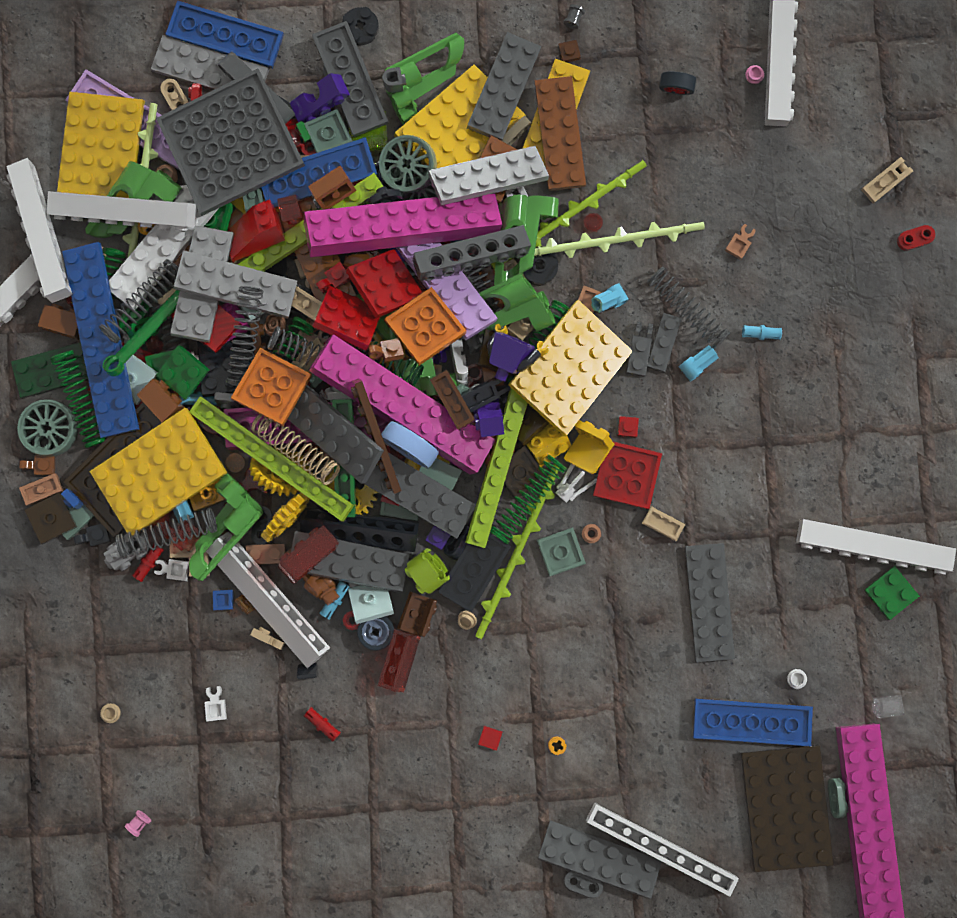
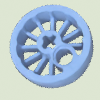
(409, 444)

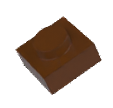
(569, 51)

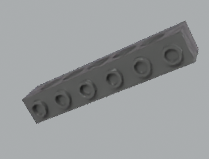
(478, 245)

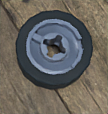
(376, 642)

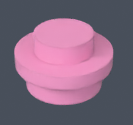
(754, 74)

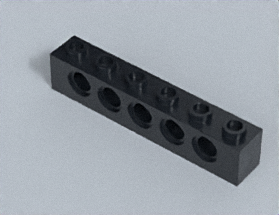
(364, 529)

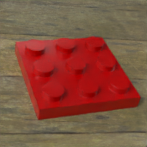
(384, 283)
(346, 318)
(628, 475)

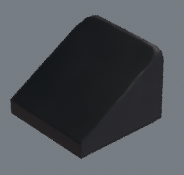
(306, 673)

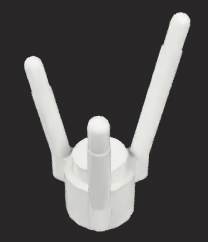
(566, 491)

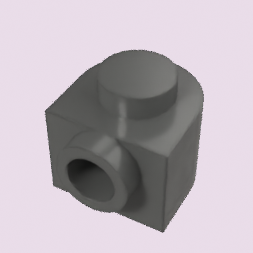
(394, 80)

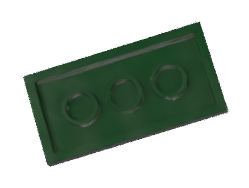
(37, 373)

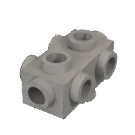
(113, 558)

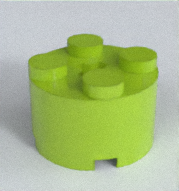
(427, 571)

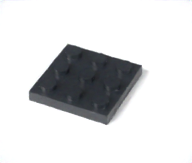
(218, 364)

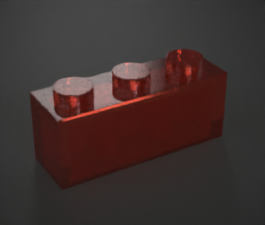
(307, 554)
(399, 661)

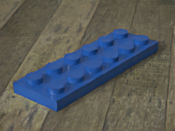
(225, 34)
(353, 157)
(752, 722)

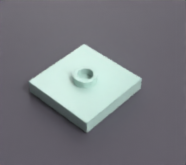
(139, 376)
(369, 603)

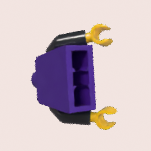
(511, 353)

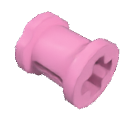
(137, 823)

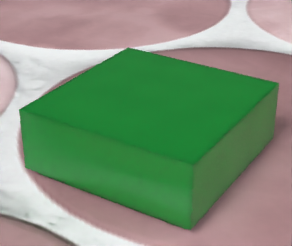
(302, 132)

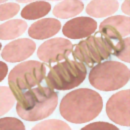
(324, 473)

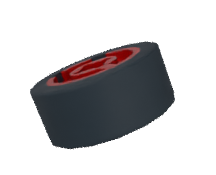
(677, 83)

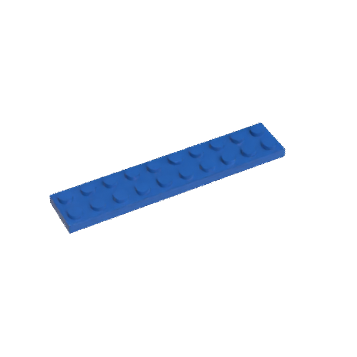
(92, 306)

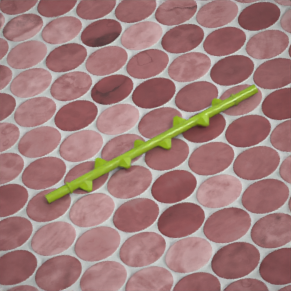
(591, 201)
(516, 558)

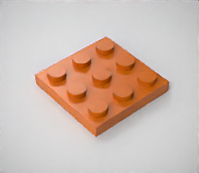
(425, 326)
(271, 386)

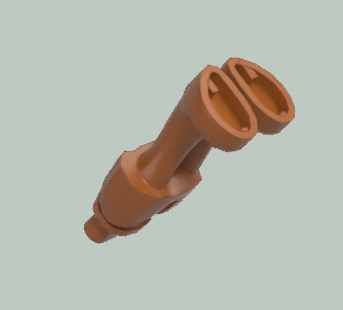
(320, 587)

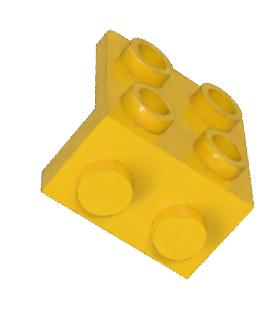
(547, 442)
(589, 447)

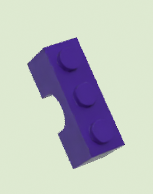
(332, 93)
(489, 419)

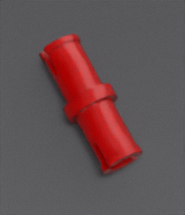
(147, 563)
(322, 724)

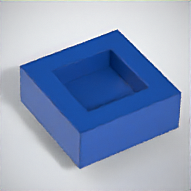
(71, 499)
(223, 600)

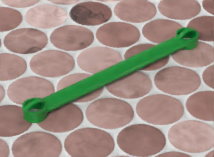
(141, 336)

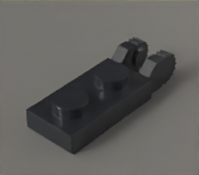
(484, 393)

